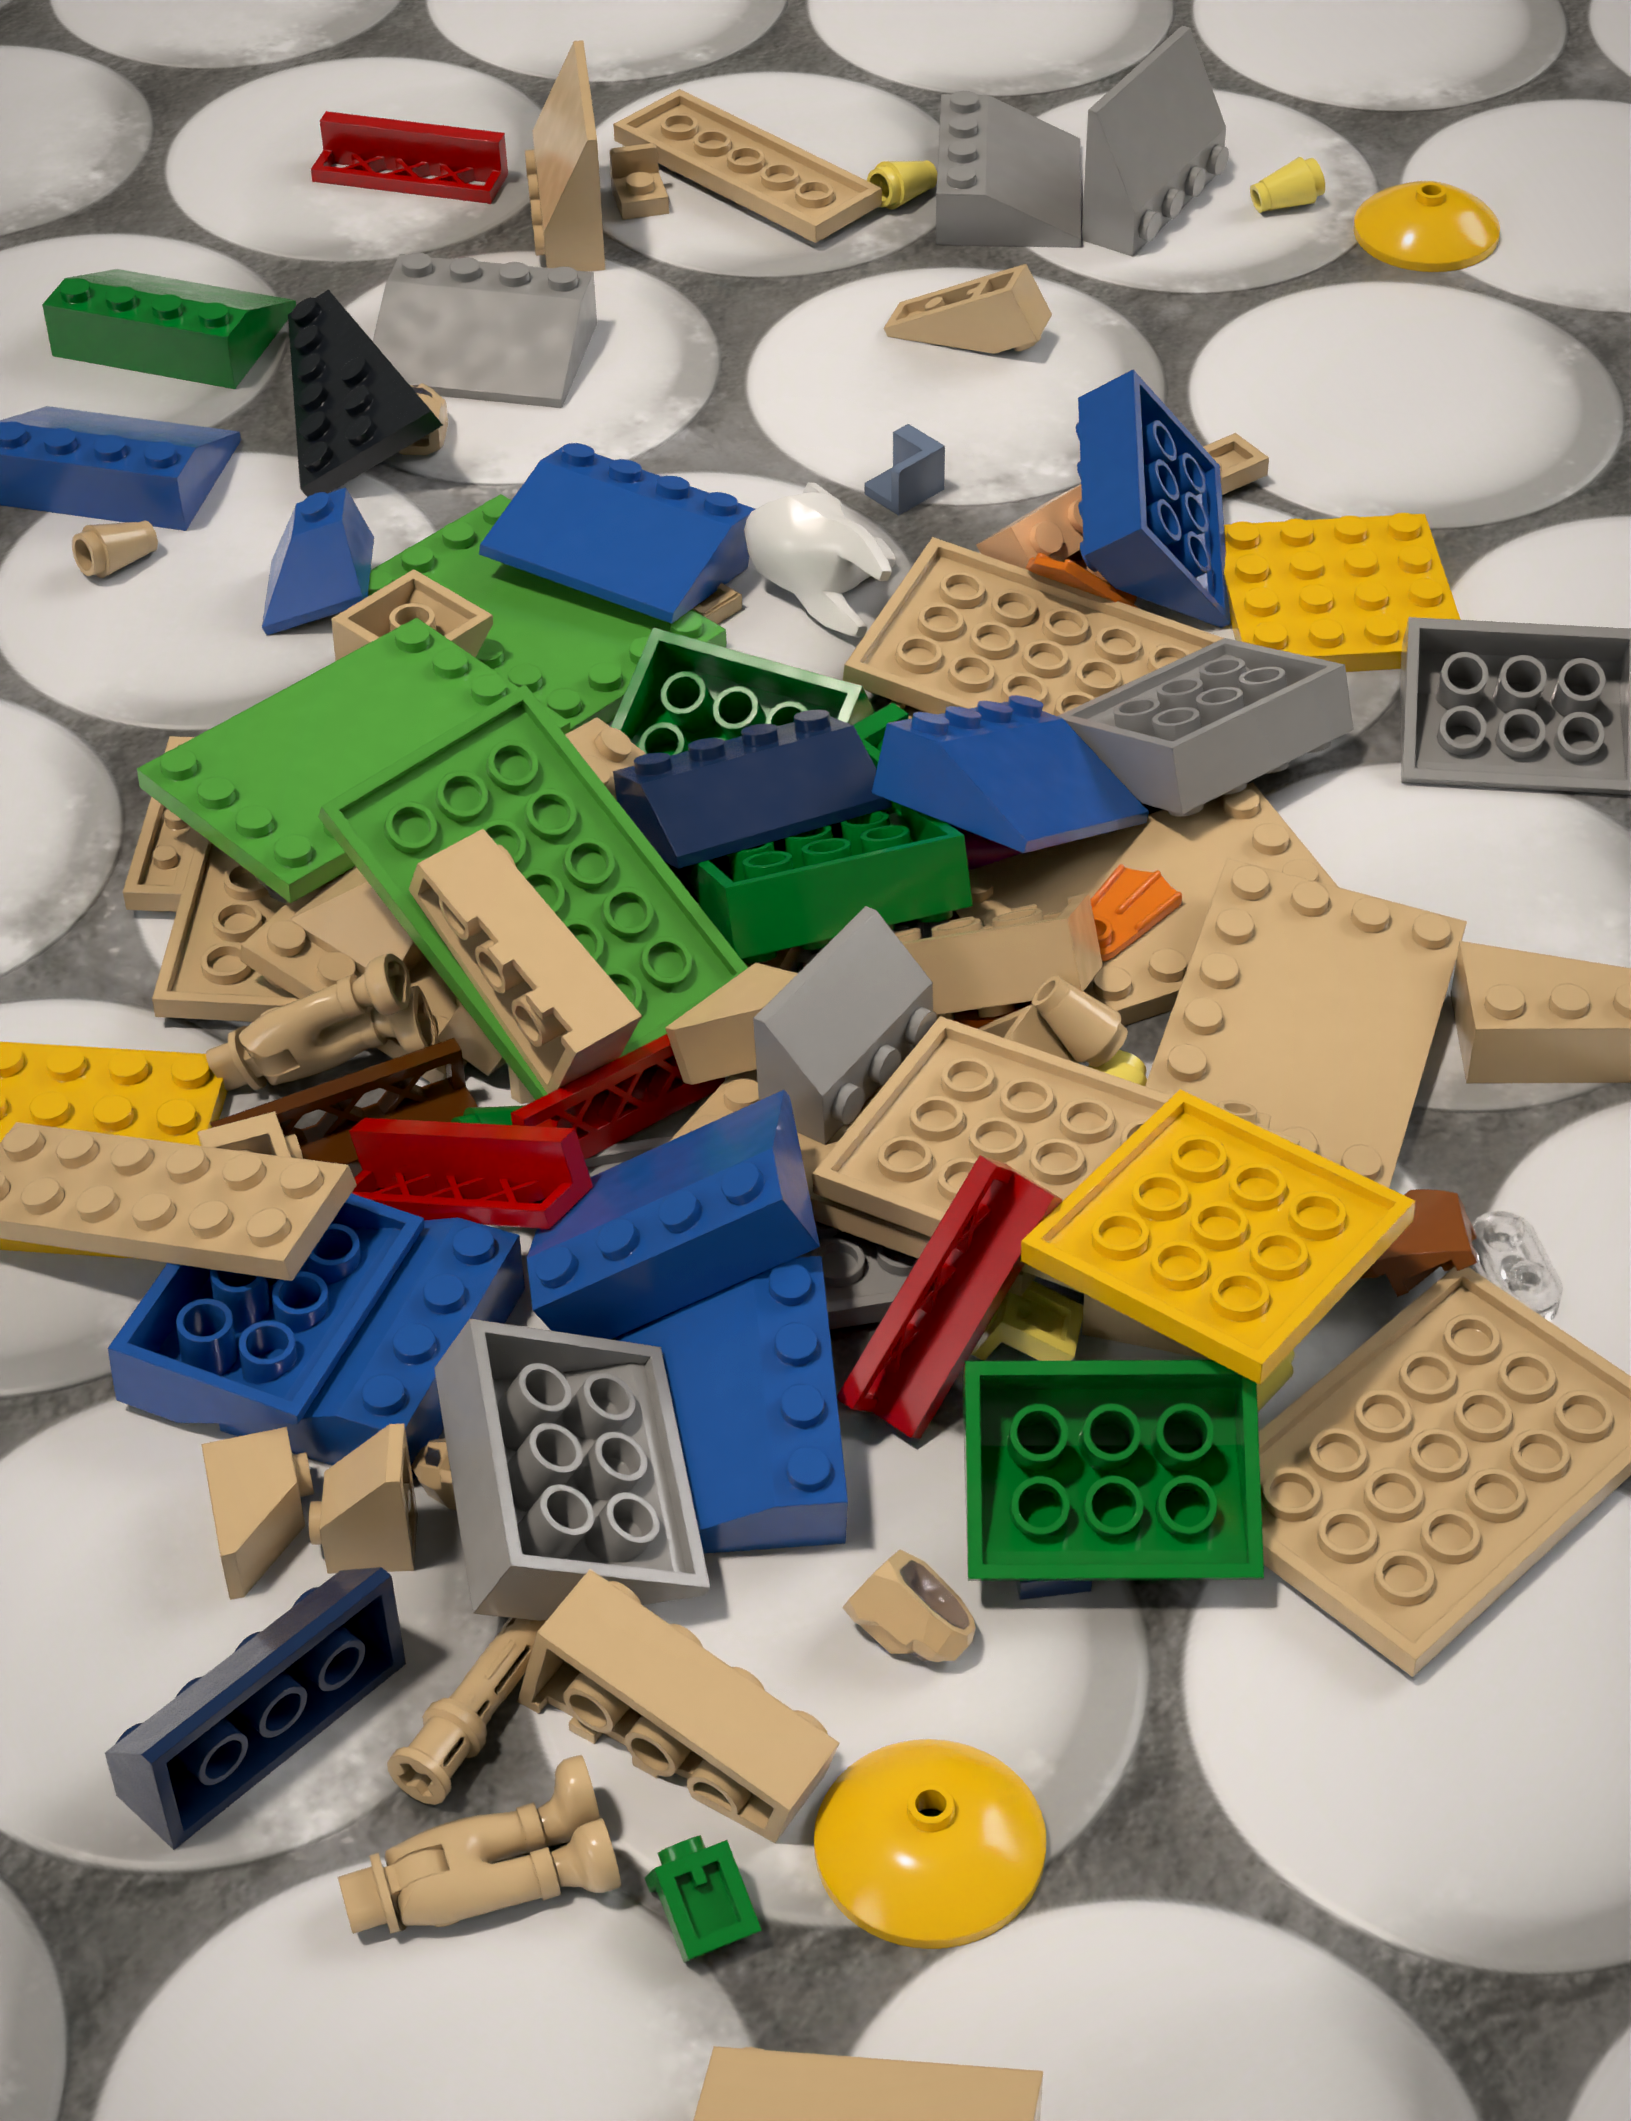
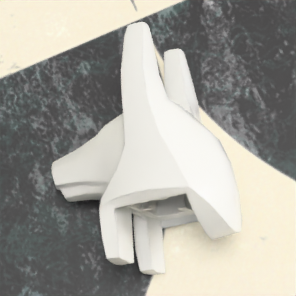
(816, 554)

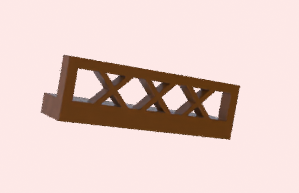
(403, 1100)

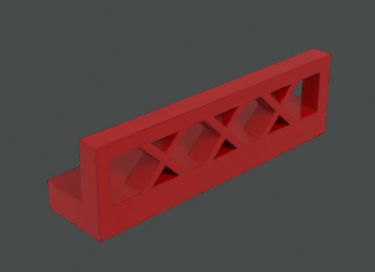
(411, 154)
(617, 1098)
(471, 1170)
(948, 1298)

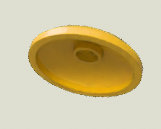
(1426, 227)
(922, 1875)

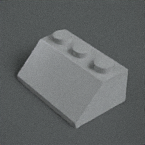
(843, 1025)

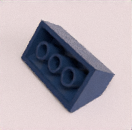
(749, 788)
(259, 1704)

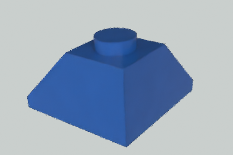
(319, 562)

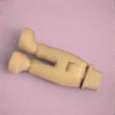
(327, 1028)
(451, 1870)

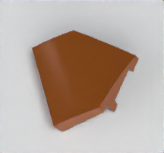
(1434, 1239)

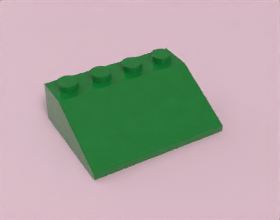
(162, 325)
(706, 691)
(820, 879)
(1111, 1471)

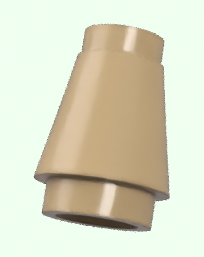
(109, 547)
(1081, 1022)

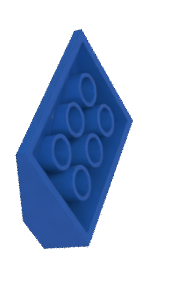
(110, 465)
(1150, 502)
(621, 533)
(1004, 775)
(676, 1225)
(257, 1345)
(388, 1369)
(757, 1410)

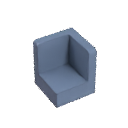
(915, 473)

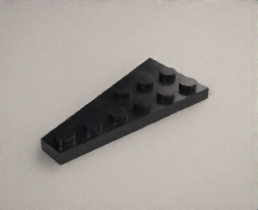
(346, 398)

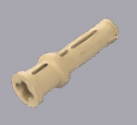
(457, 1724)

